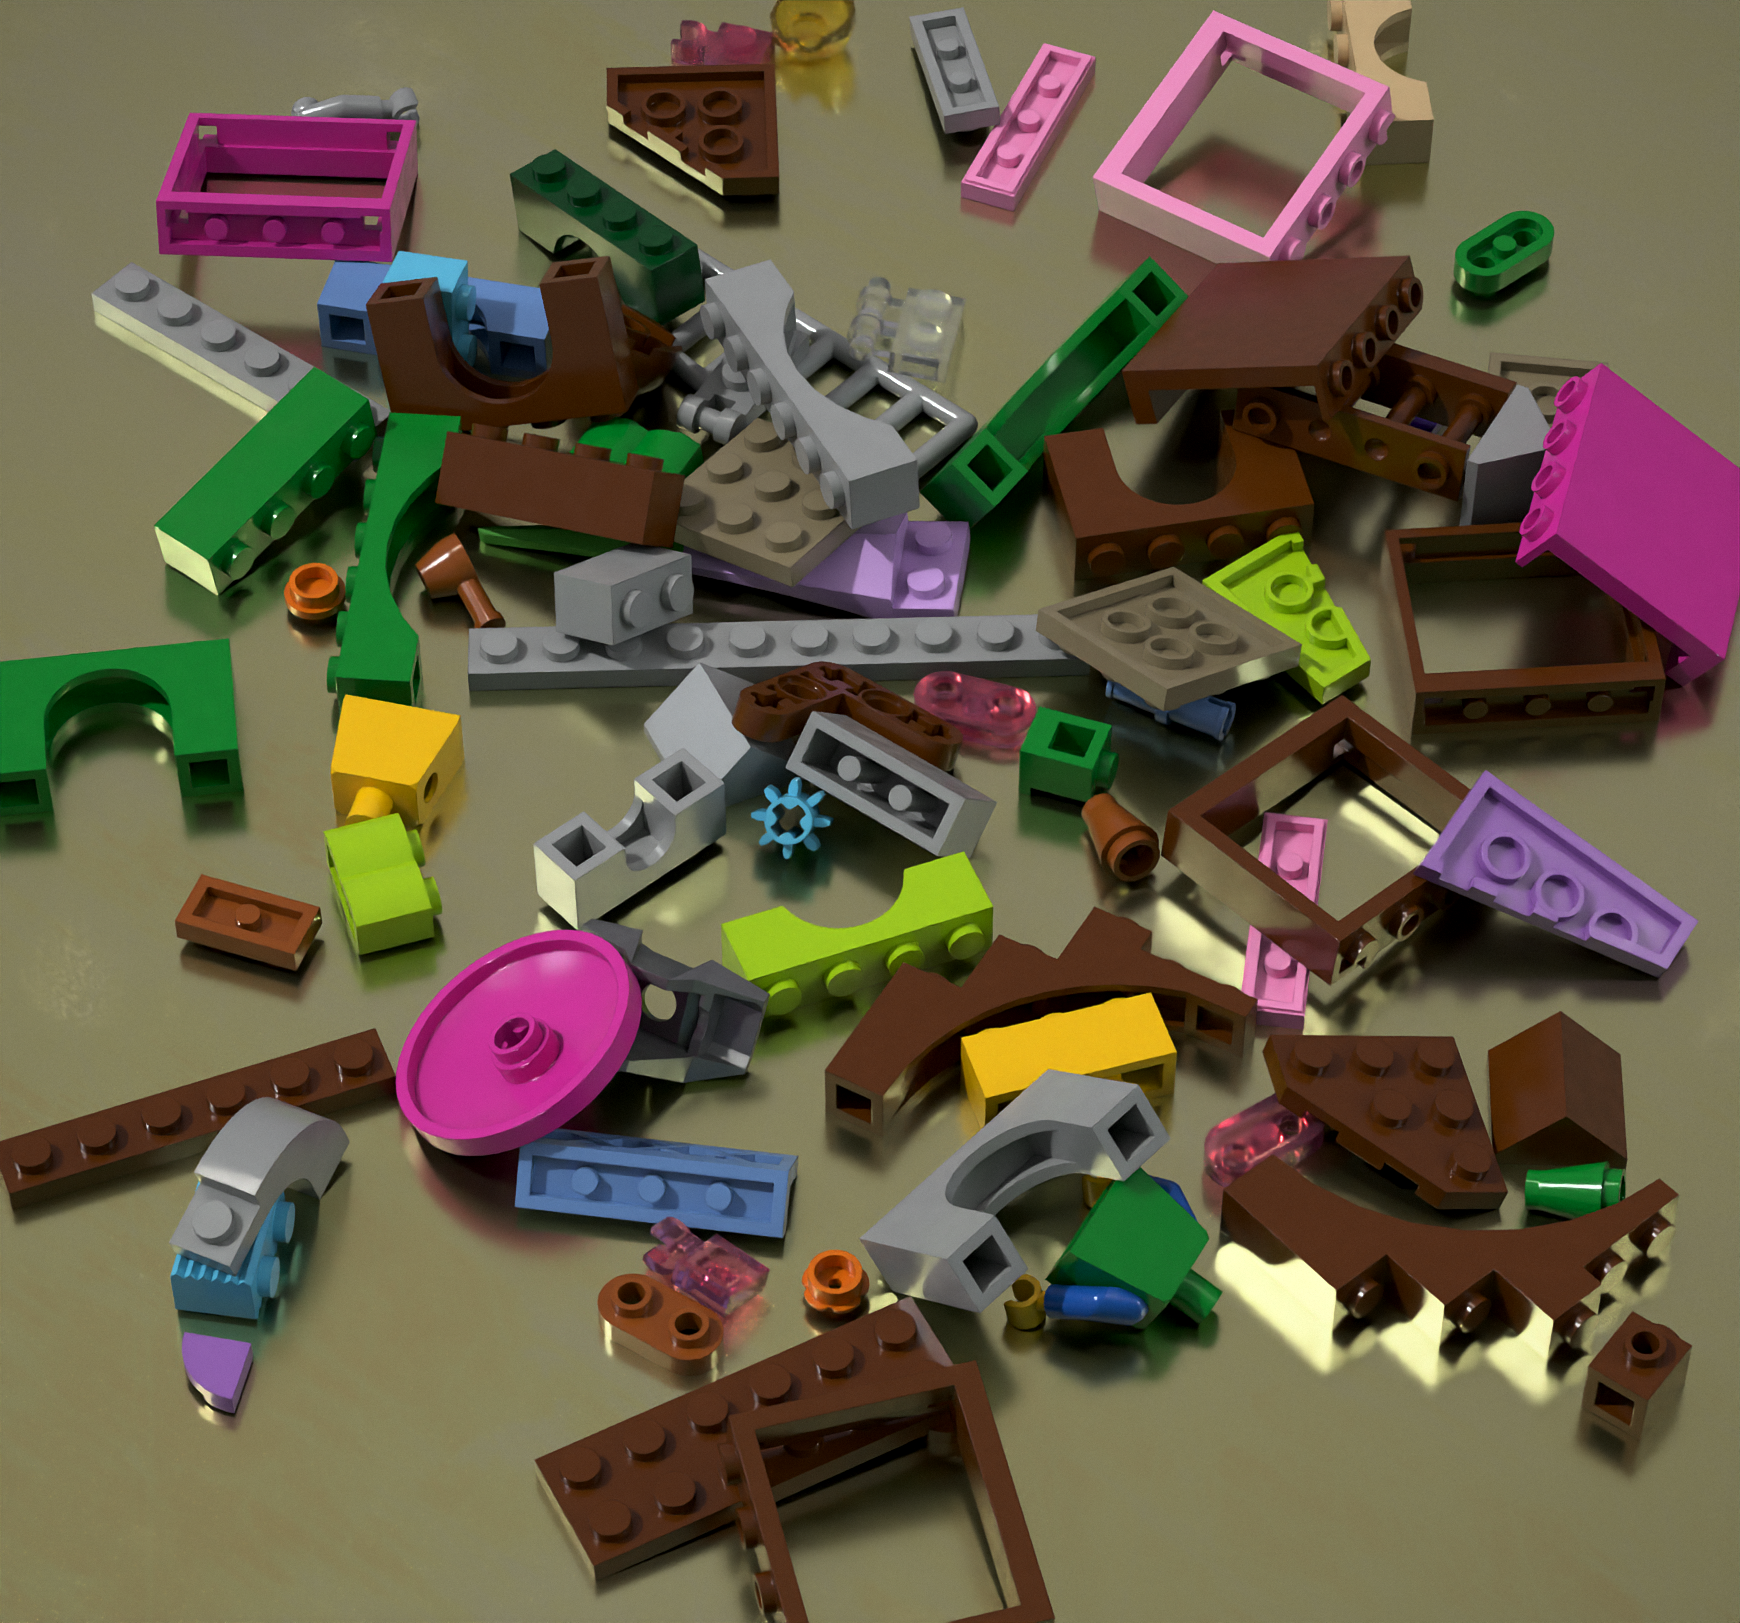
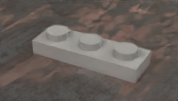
(954, 70)

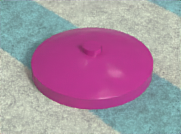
(519, 1042)

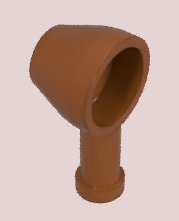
(449, 573)

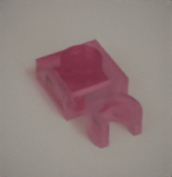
(727, 46)

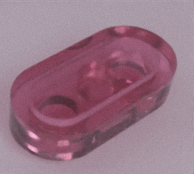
(978, 707)
(1257, 1135)

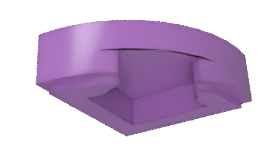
(217, 1368)

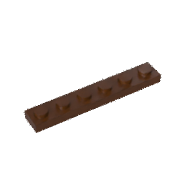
(188, 1118)

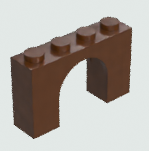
(588, 372)
(1120, 532)

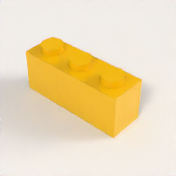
(1107, 1041)

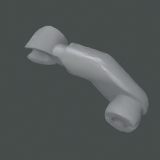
(361, 106)

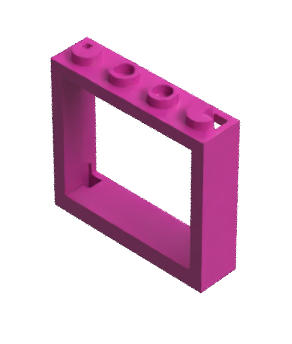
(287, 224)

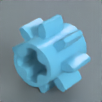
(775, 813)

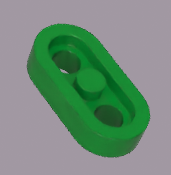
(1503, 251)

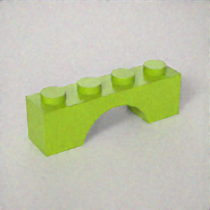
(934, 920)

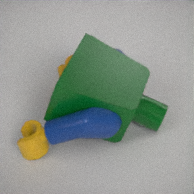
(1123, 1260)

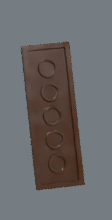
(661, 1471)

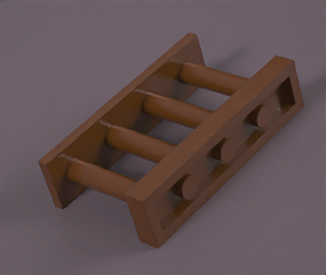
(1387, 447)

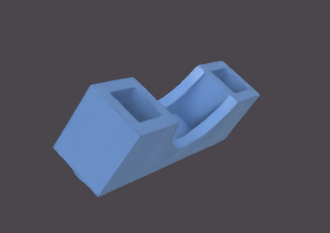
(506, 318)

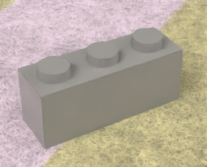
(890, 784)

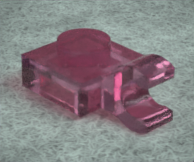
(709, 1271)

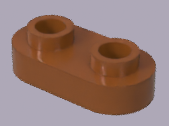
(656, 1322)

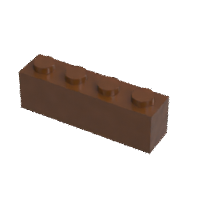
(561, 488)

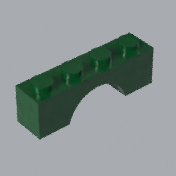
(650, 260)

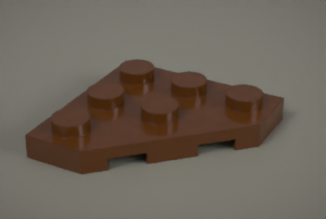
(703, 120)
(1395, 1106)

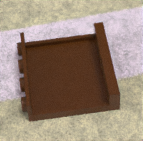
(1277, 328)

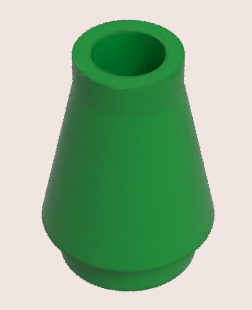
(1574, 1189)

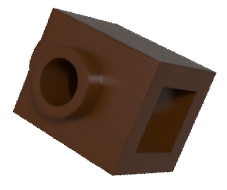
(1636, 1375)

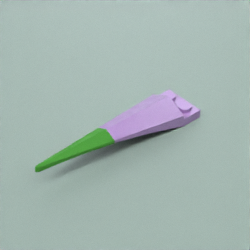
(878, 572)

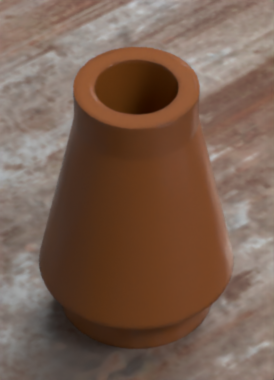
(1122, 840)

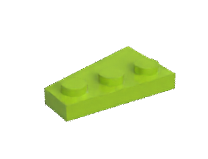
(1291, 595)

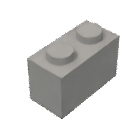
(623, 593)

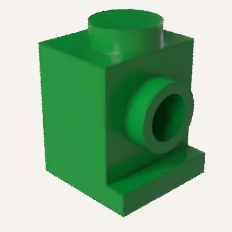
(1066, 756)

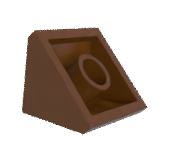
(1556, 1097)

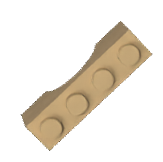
(1366, 38)

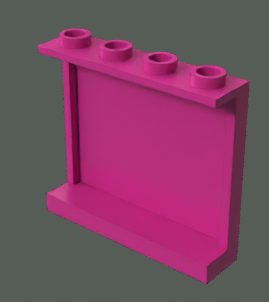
(1641, 515)

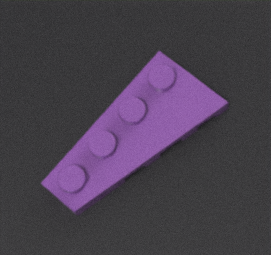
(1543, 873)

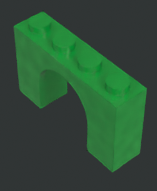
(178, 684)

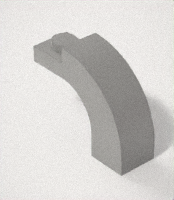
(246, 1171)

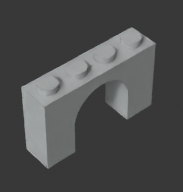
(945, 1232)

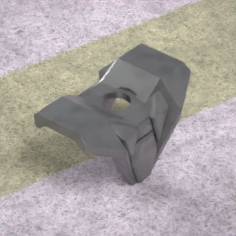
(713, 1017)

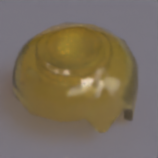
(812, 27)

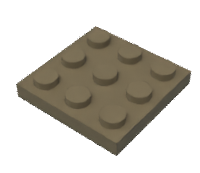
(759, 508)
(1168, 638)

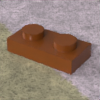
(248, 922)

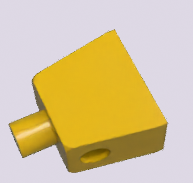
(393, 759)

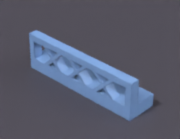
(656, 1180)

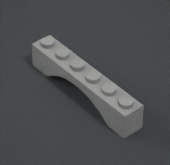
(856, 460)

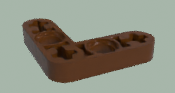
(784, 703)

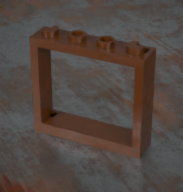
(1507, 696)
(1330, 948)
(950, 1387)

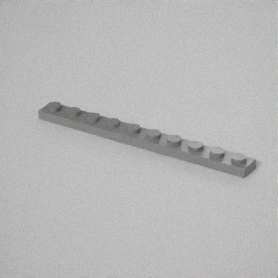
(764, 649)

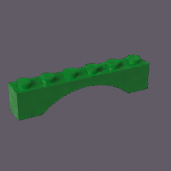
(1054, 395)
(376, 643)

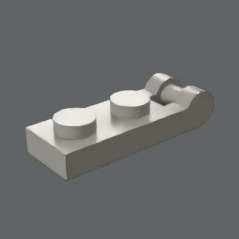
(724, 400)

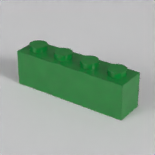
(266, 481)

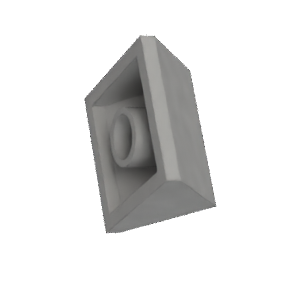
(1505, 464)
(701, 721)

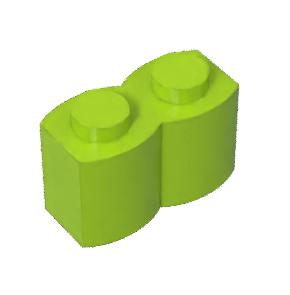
(381, 883)

